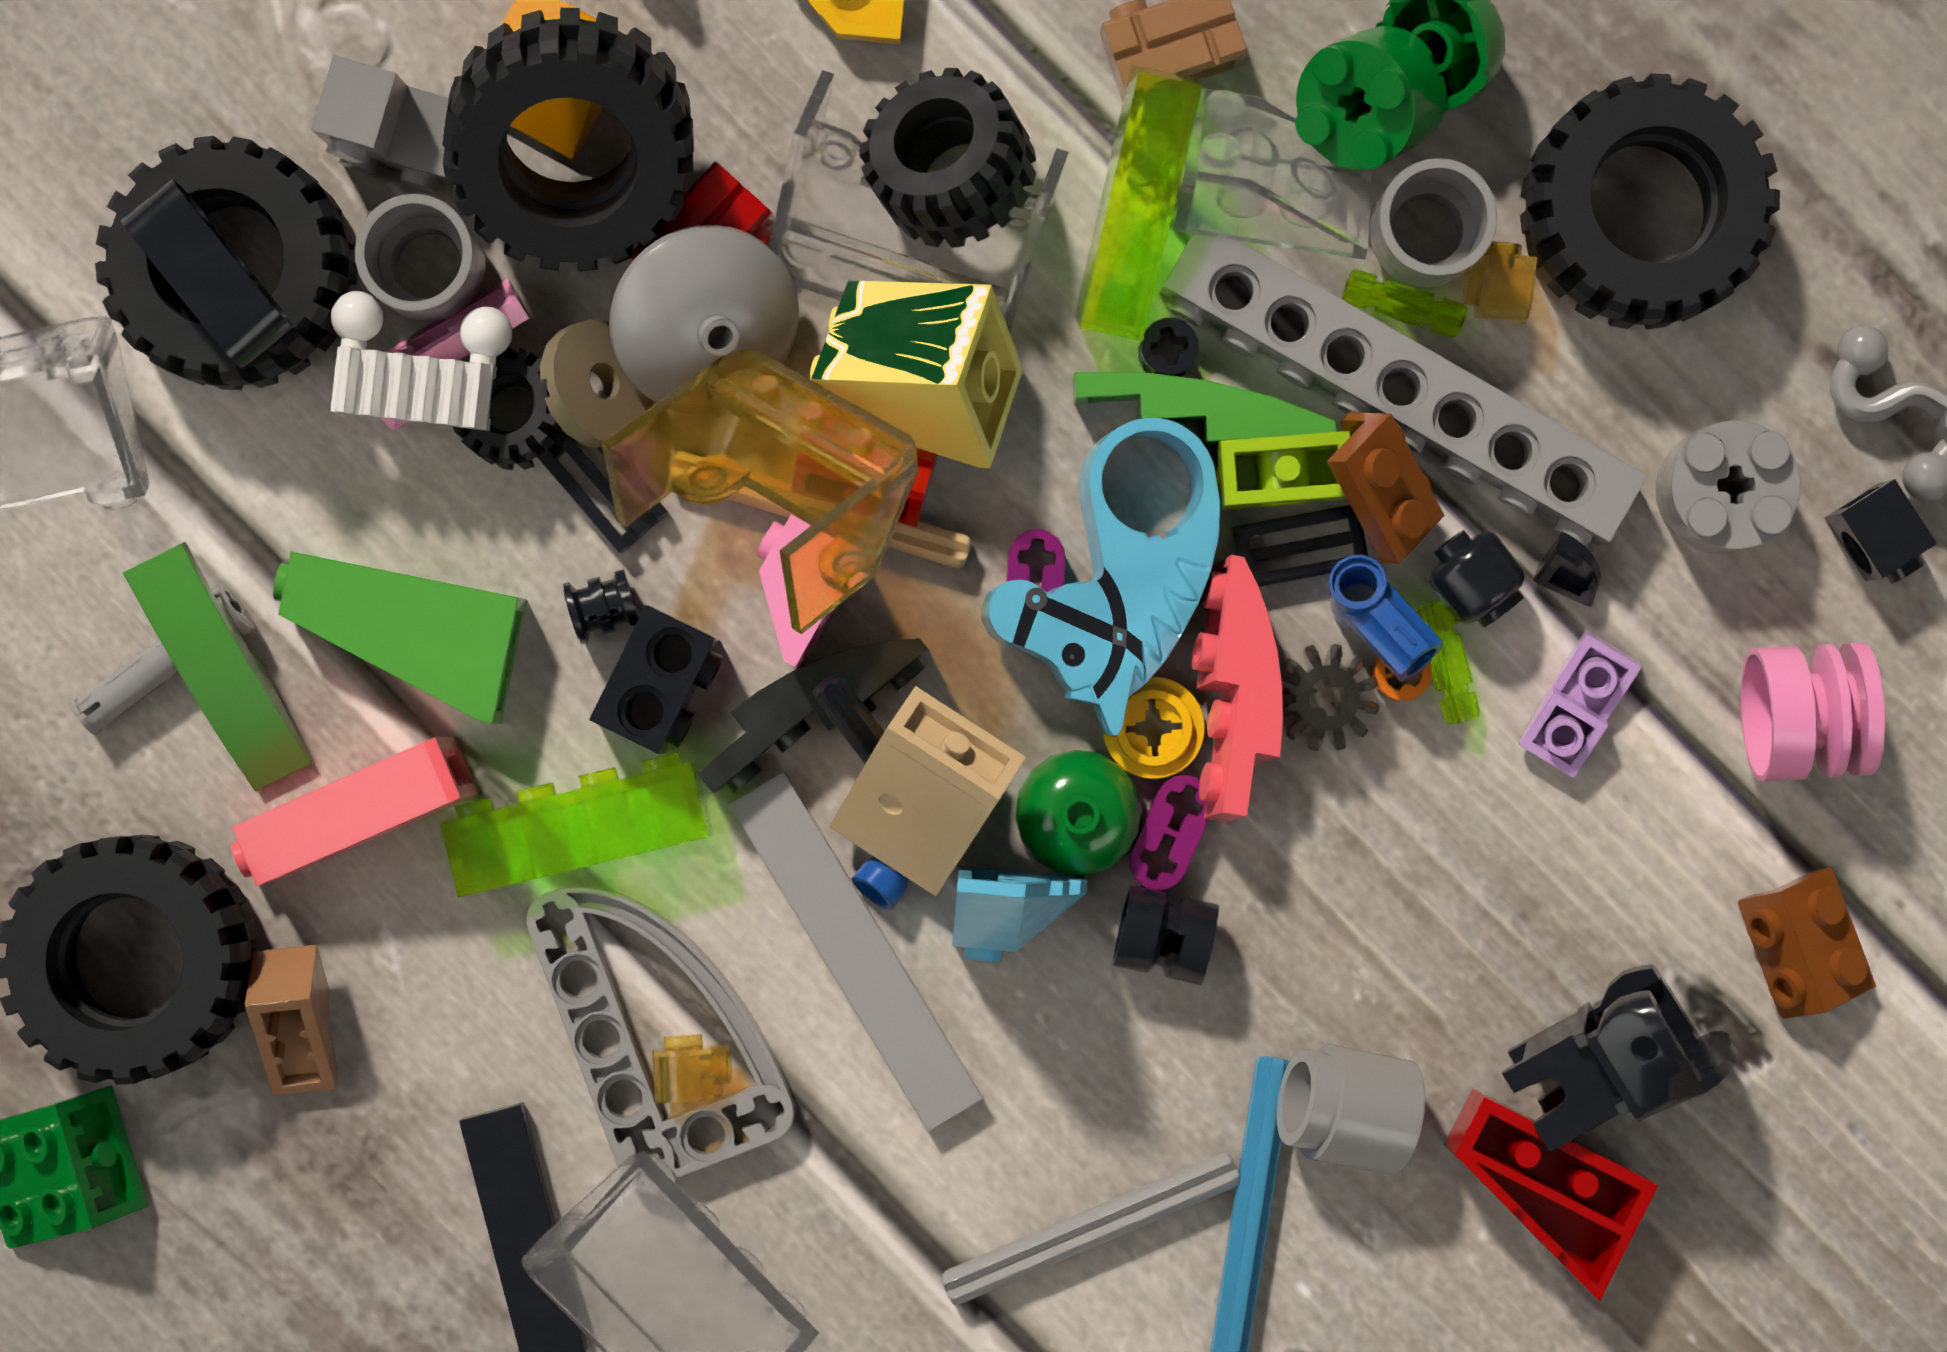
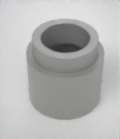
(1461, 193)
(386, 235)
(1352, 1108)

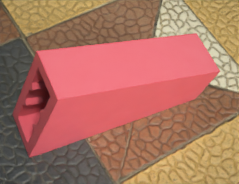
(354, 810)

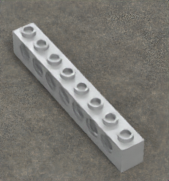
(1604, 480)

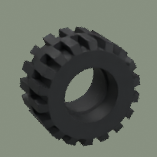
(923, 125)

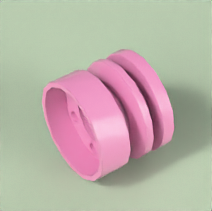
(1818, 711)

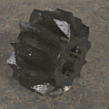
(1332, 677)

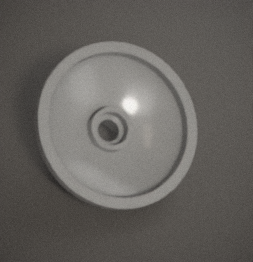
(685, 290)

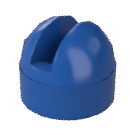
(880, 883)

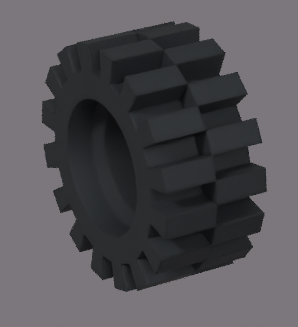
(535, 435)

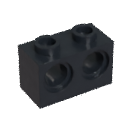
(642, 672)

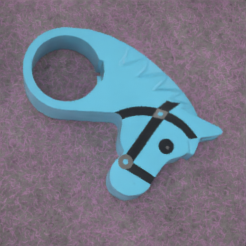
(1123, 624)

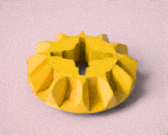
(1175, 748)

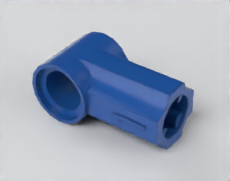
(1384, 620)

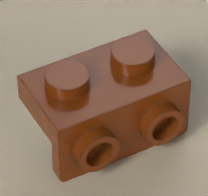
(1385, 485)
(1807, 945)

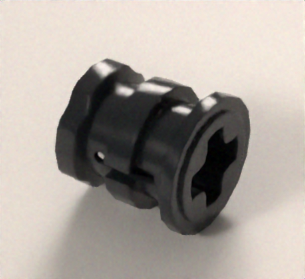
(600, 605)

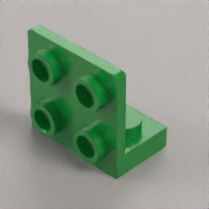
(66, 1169)

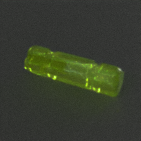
(1404, 303)
(1450, 666)

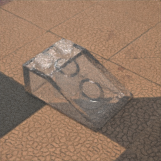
(1263, 185)

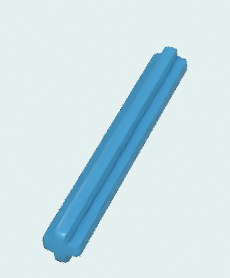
(1250, 1211)

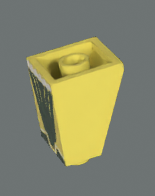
(925, 362)

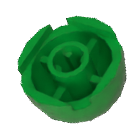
(1463, 37)
(1078, 813)

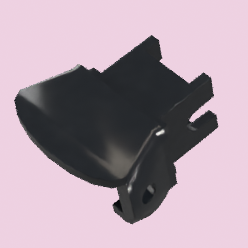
(1626, 1064)

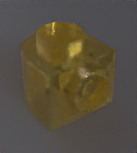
(1501, 284)
(690, 1070)

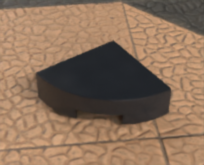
(1569, 570)

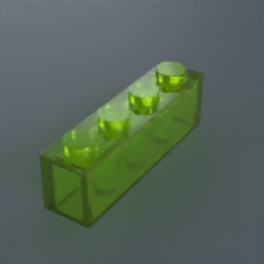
(1137, 202)
(577, 827)

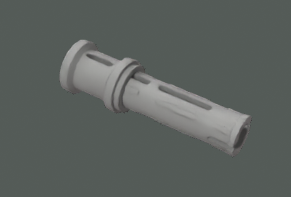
(143, 674)

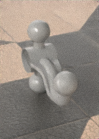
(1865, 351)

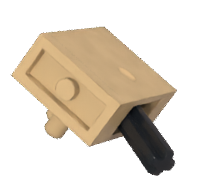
(922, 781)

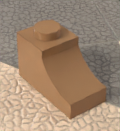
(292, 1020)

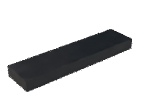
(516, 1217)

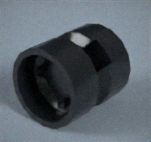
(1143, 928)

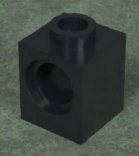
(1882, 533)

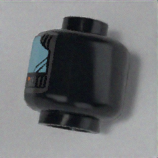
(1477, 577)

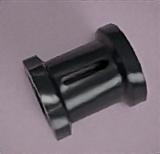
(1179, 333)

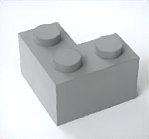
(379, 120)

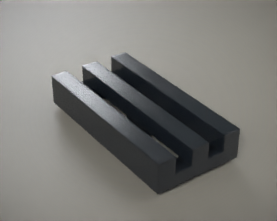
(1354, 536)
(619, 541)

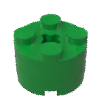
(1369, 98)

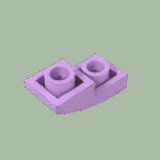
(1579, 703)

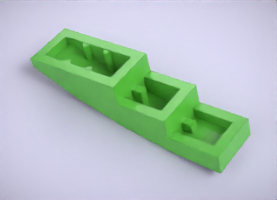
(1221, 408)
(218, 666)

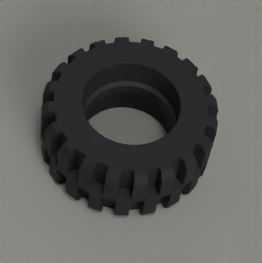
(1707, 143)
(553, 216)
(311, 279)
(45, 972)

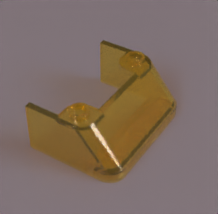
(791, 443)

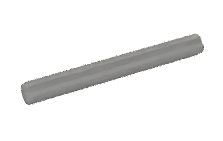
(1090, 1228)

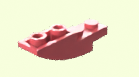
(1241, 663)

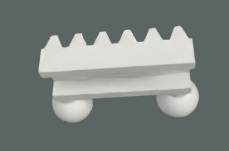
(415, 386)

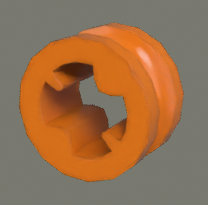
(1404, 691)

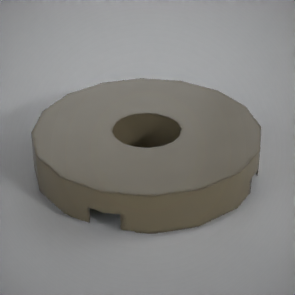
(572, 400)

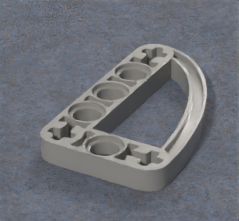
(627, 1062)

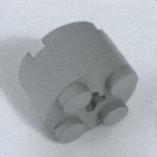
(1747, 455)

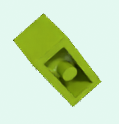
(1278, 470)

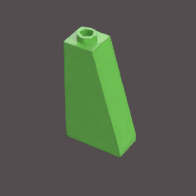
(421, 630)

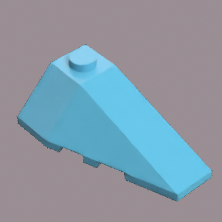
(1008, 908)

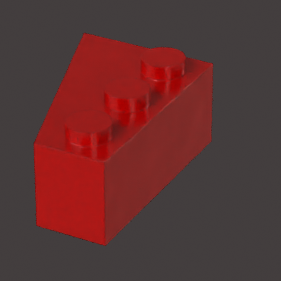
(1567, 1198)

